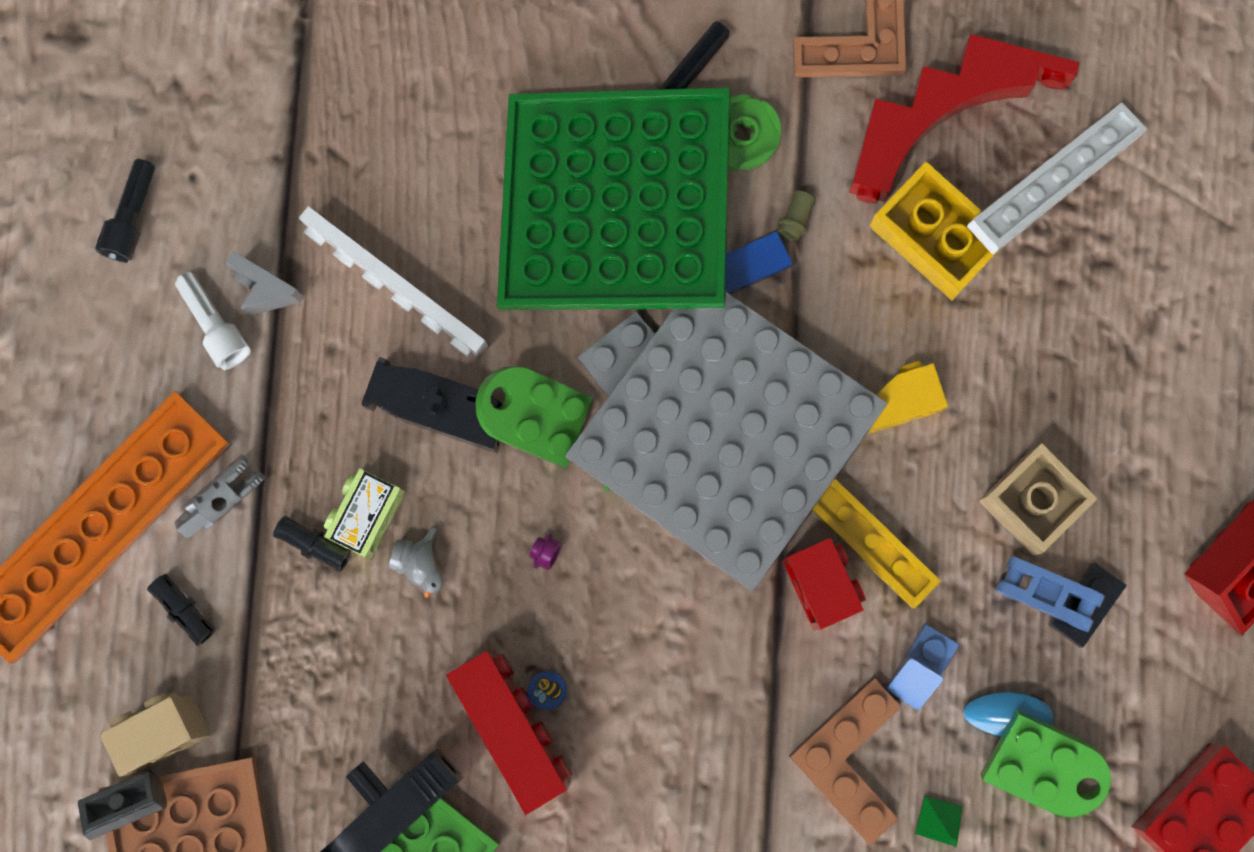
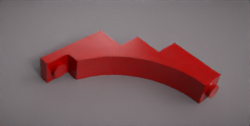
(985, 74)

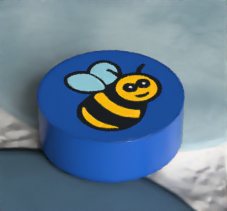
(547, 690)

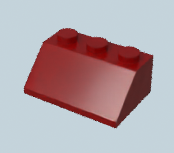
(1226, 572)

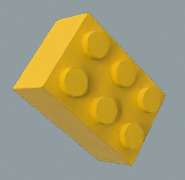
(930, 230)

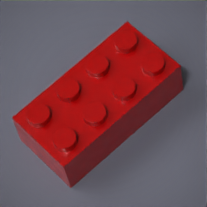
(510, 731)

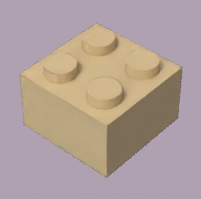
(1038, 500)
(155, 734)

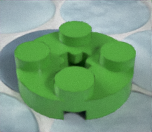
(764, 139)

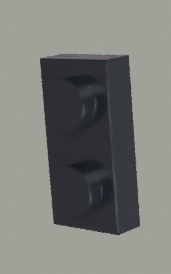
(1102, 582)

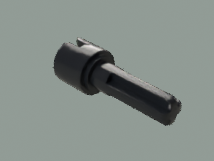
(119, 234)

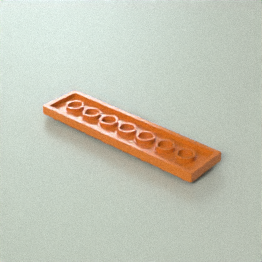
(102, 520)

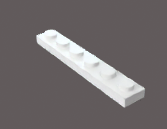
(1056, 178)
(381, 275)

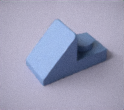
(922, 667)

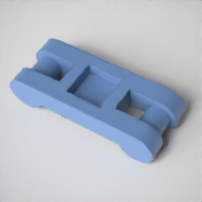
(1049, 593)

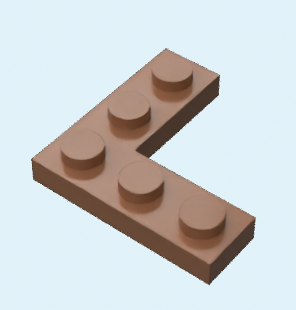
(870, 55)
(825, 753)

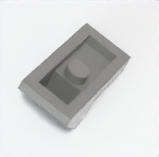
(268, 292)

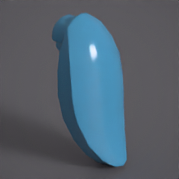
(995, 711)

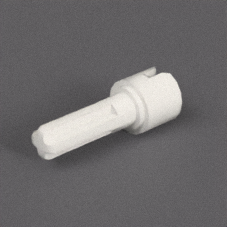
(221, 339)

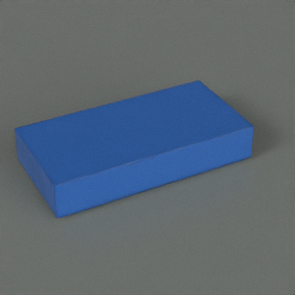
(756, 262)

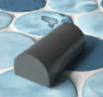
(121, 804)

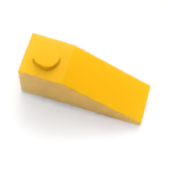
(910, 396)

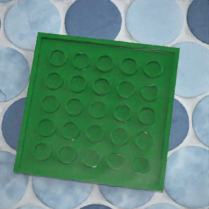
(615, 200)

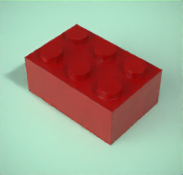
(1204, 807)

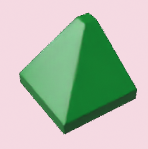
(939, 821)

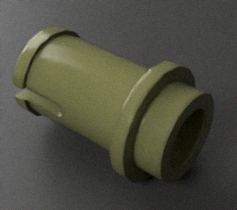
(793, 223)

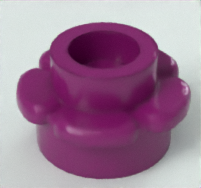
(545, 552)

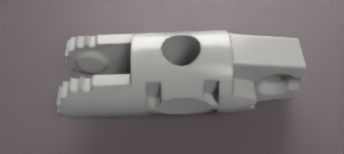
(204, 511)

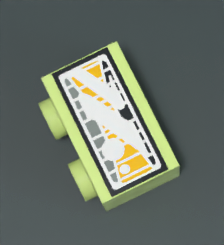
(363, 513)

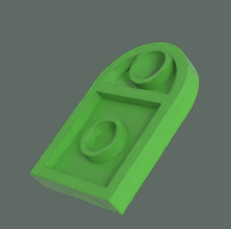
(536, 413)
(1046, 766)

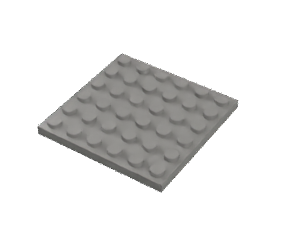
(726, 435)

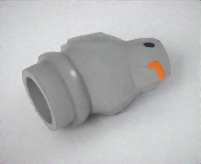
(418, 563)

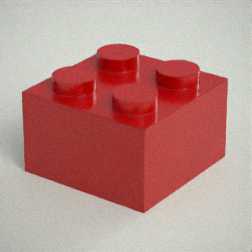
(824, 584)

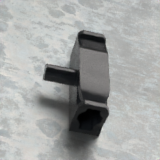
(428, 403)
(397, 808)

